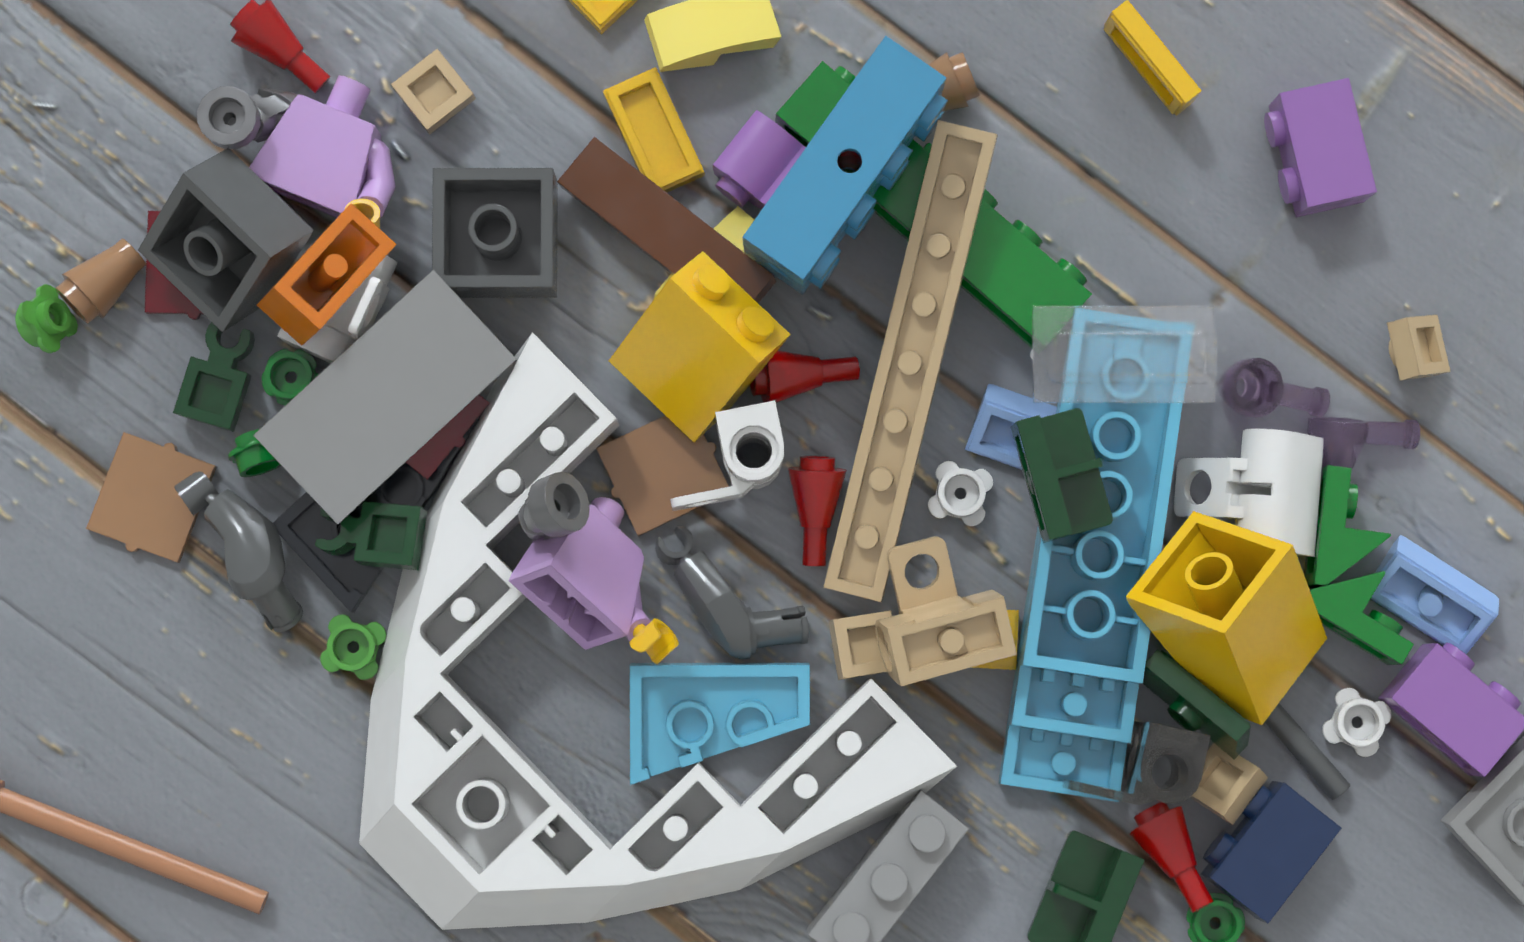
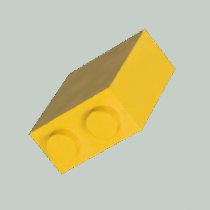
(698, 346)

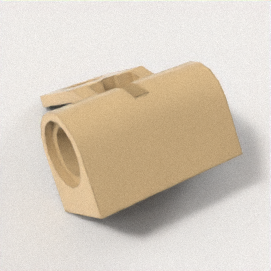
(935, 625)

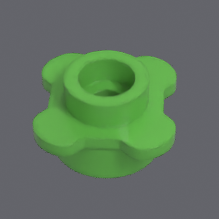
(45, 320)
(338, 656)

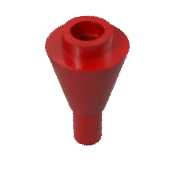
(268, 36)
(794, 374)
(816, 493)
(1167, 841)

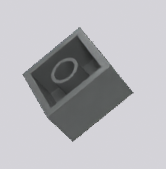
(496, 231)
(224, 238)

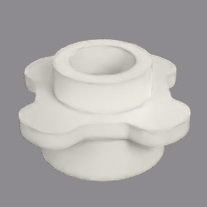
(975, 485)
(1373, 717)

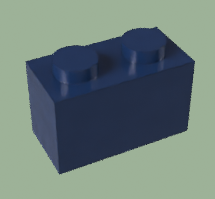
(1269, 850)

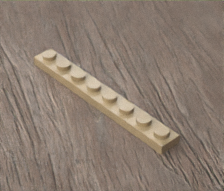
(910, 359)

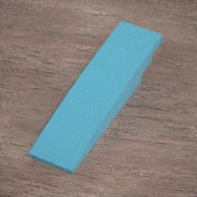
(1079, 635)

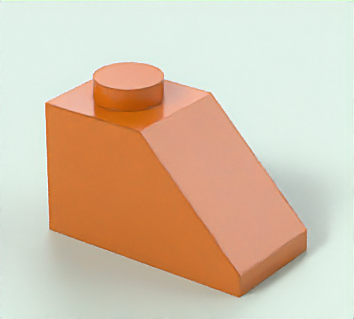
(326, 274)

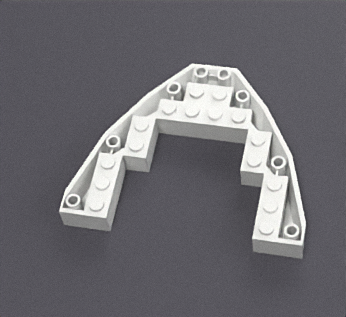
(476, 822)

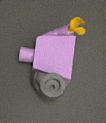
(312, 148)
(585, 568)

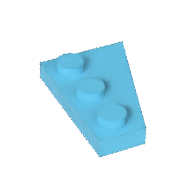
(710, 708)

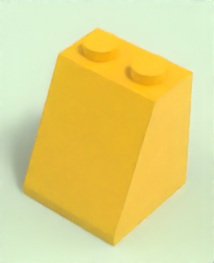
(1231, 612)

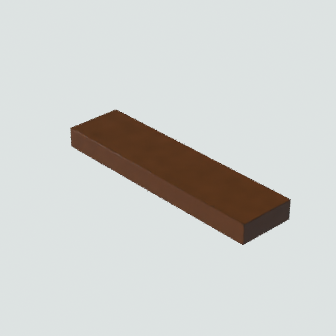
(654, 218)

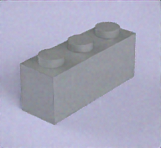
(889, 874)

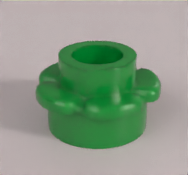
(279, 366)
(251, 456)
(1231, 921)

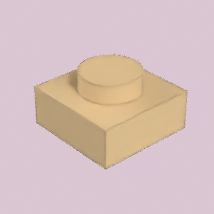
(433, 91)
(1417, 347)
(857, 645)
(1227, 784)

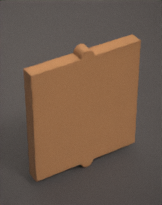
(656, 466)
(141, 501)

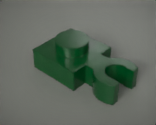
(214, 388)
(382, 535)

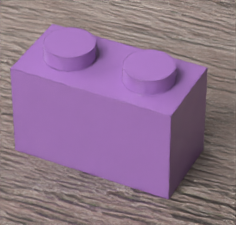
(1320, 148)
(1455, 707)

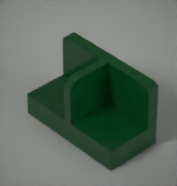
(1062, 474)
(1085, 892)

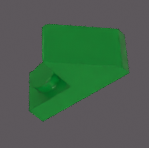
(1338, 546)
(1341, 611)

